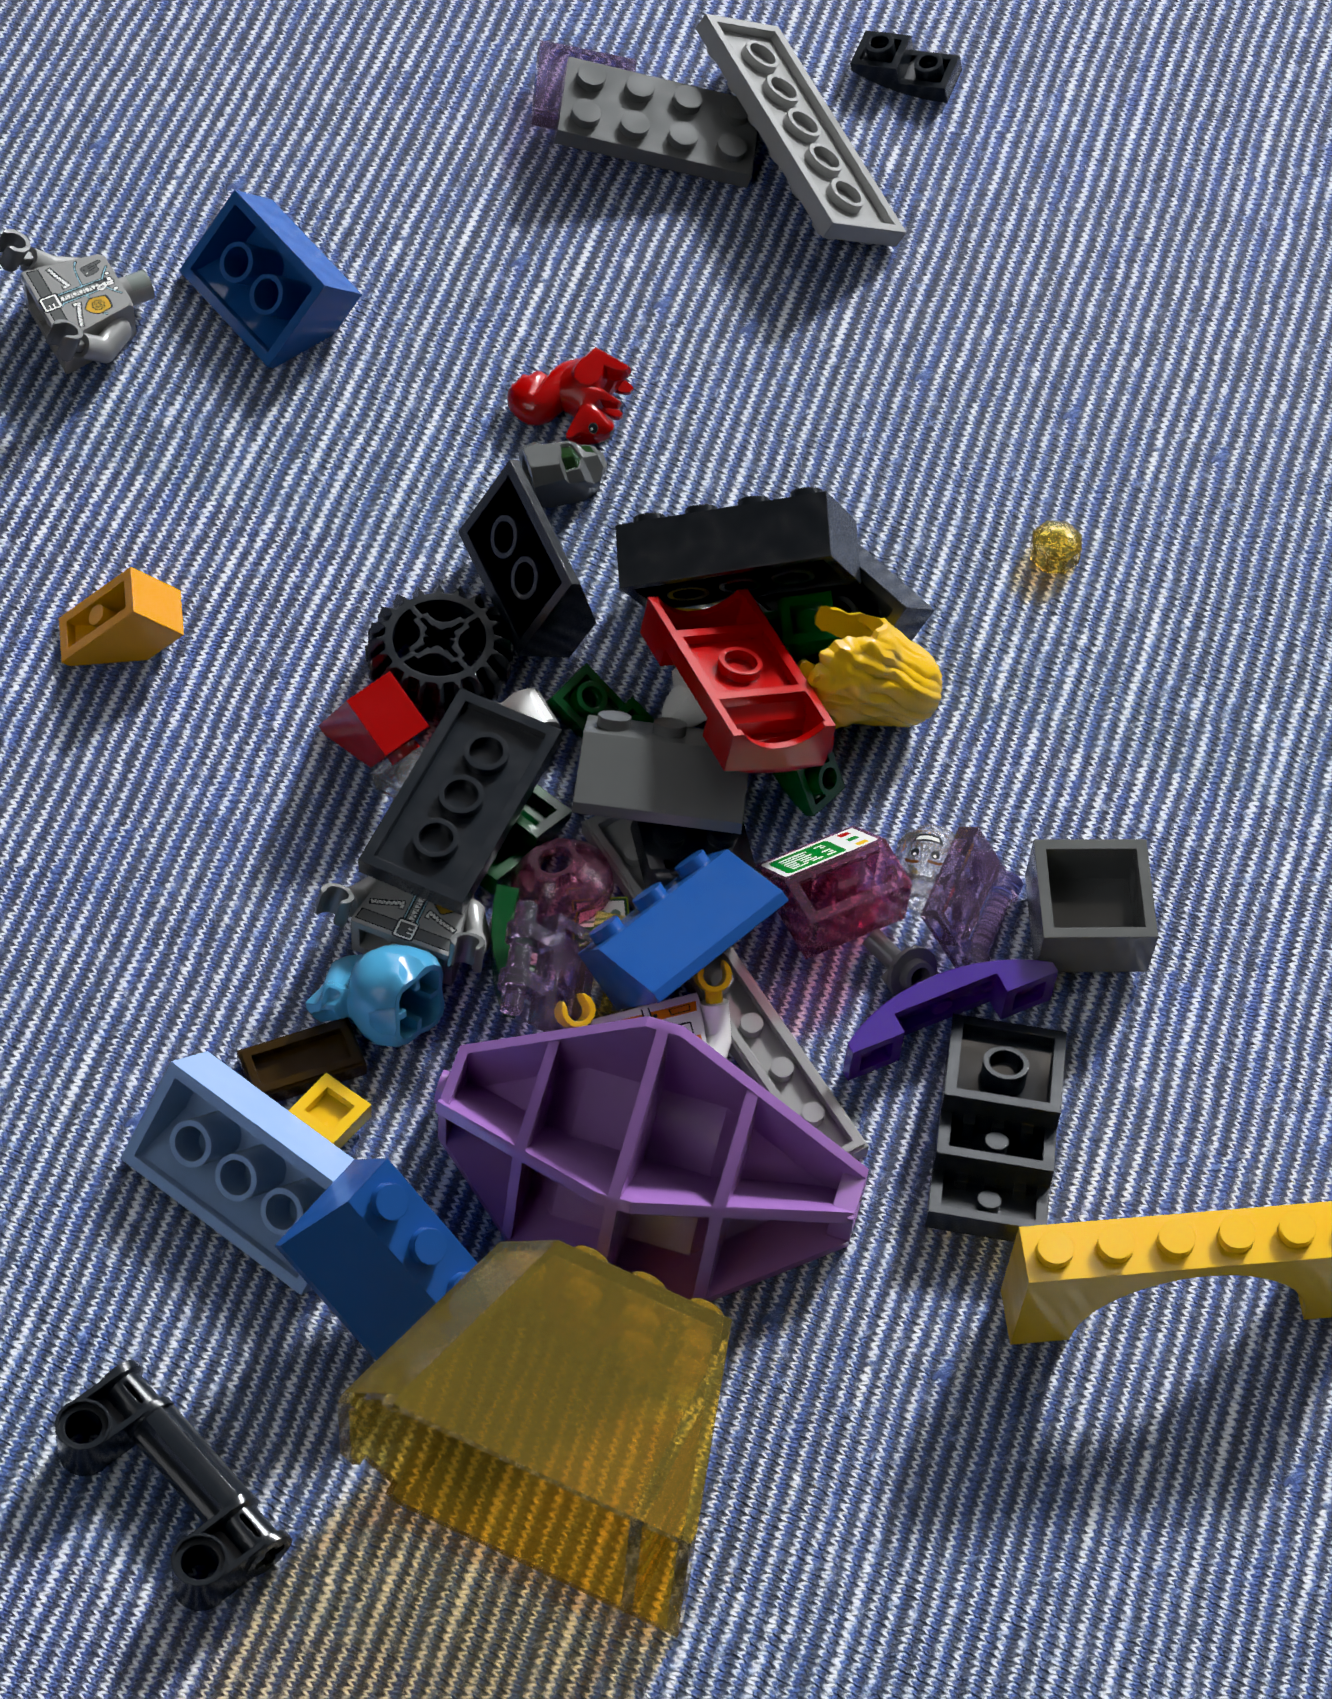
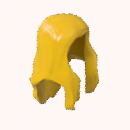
(872, 672)

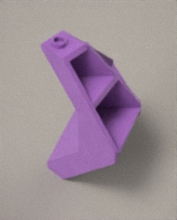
(646, 1154)

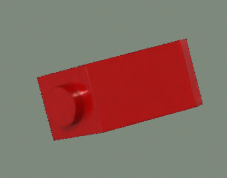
(377, 723)

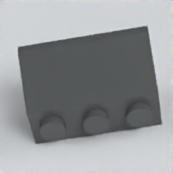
(656, 775)

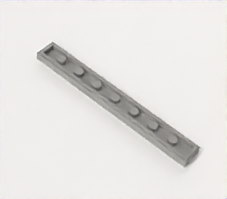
(758, 1034)

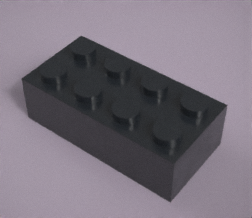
(755, 546)

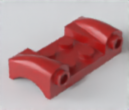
(745, 682)

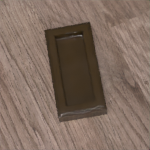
(298, 1060)

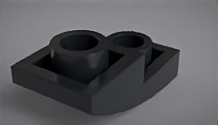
(894, 64)

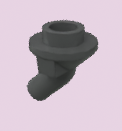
(904, 966)

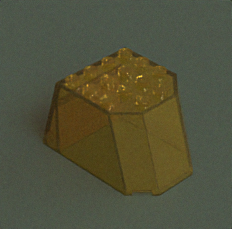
(555, 1421)

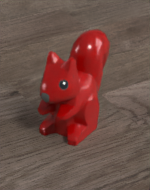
(580, 389)

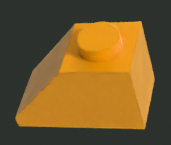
(122, 621)

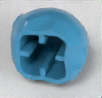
(386, 992)

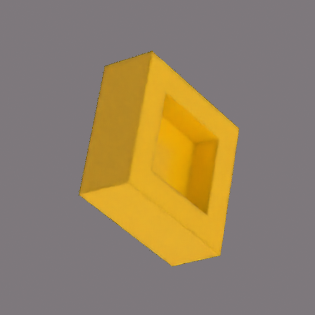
(332, 1110)

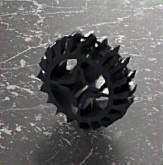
(443, 636)

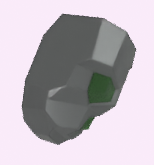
(563, 471)

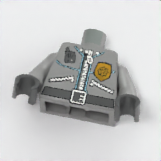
(76, 301)
(393, 916)

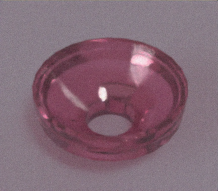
(572, 892)

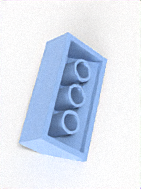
(233, 1158)

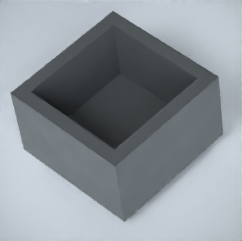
(1091, 904)

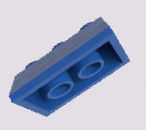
(268, 279)
(679, 928)
(375, 1253)

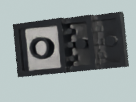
(996, 1128)

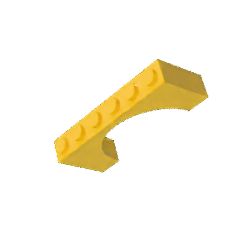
(1078, 1267)

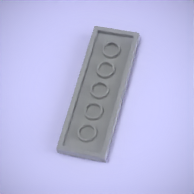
(800, 131)

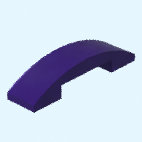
(1006, 984)

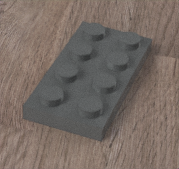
(655, 122)

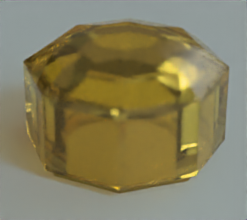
(1055, 547)

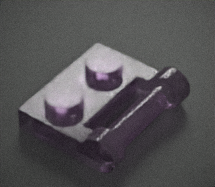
(959, 894)

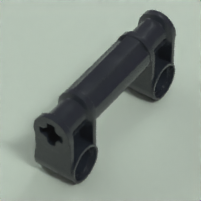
(234, 1533)

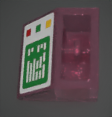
(839, 889)

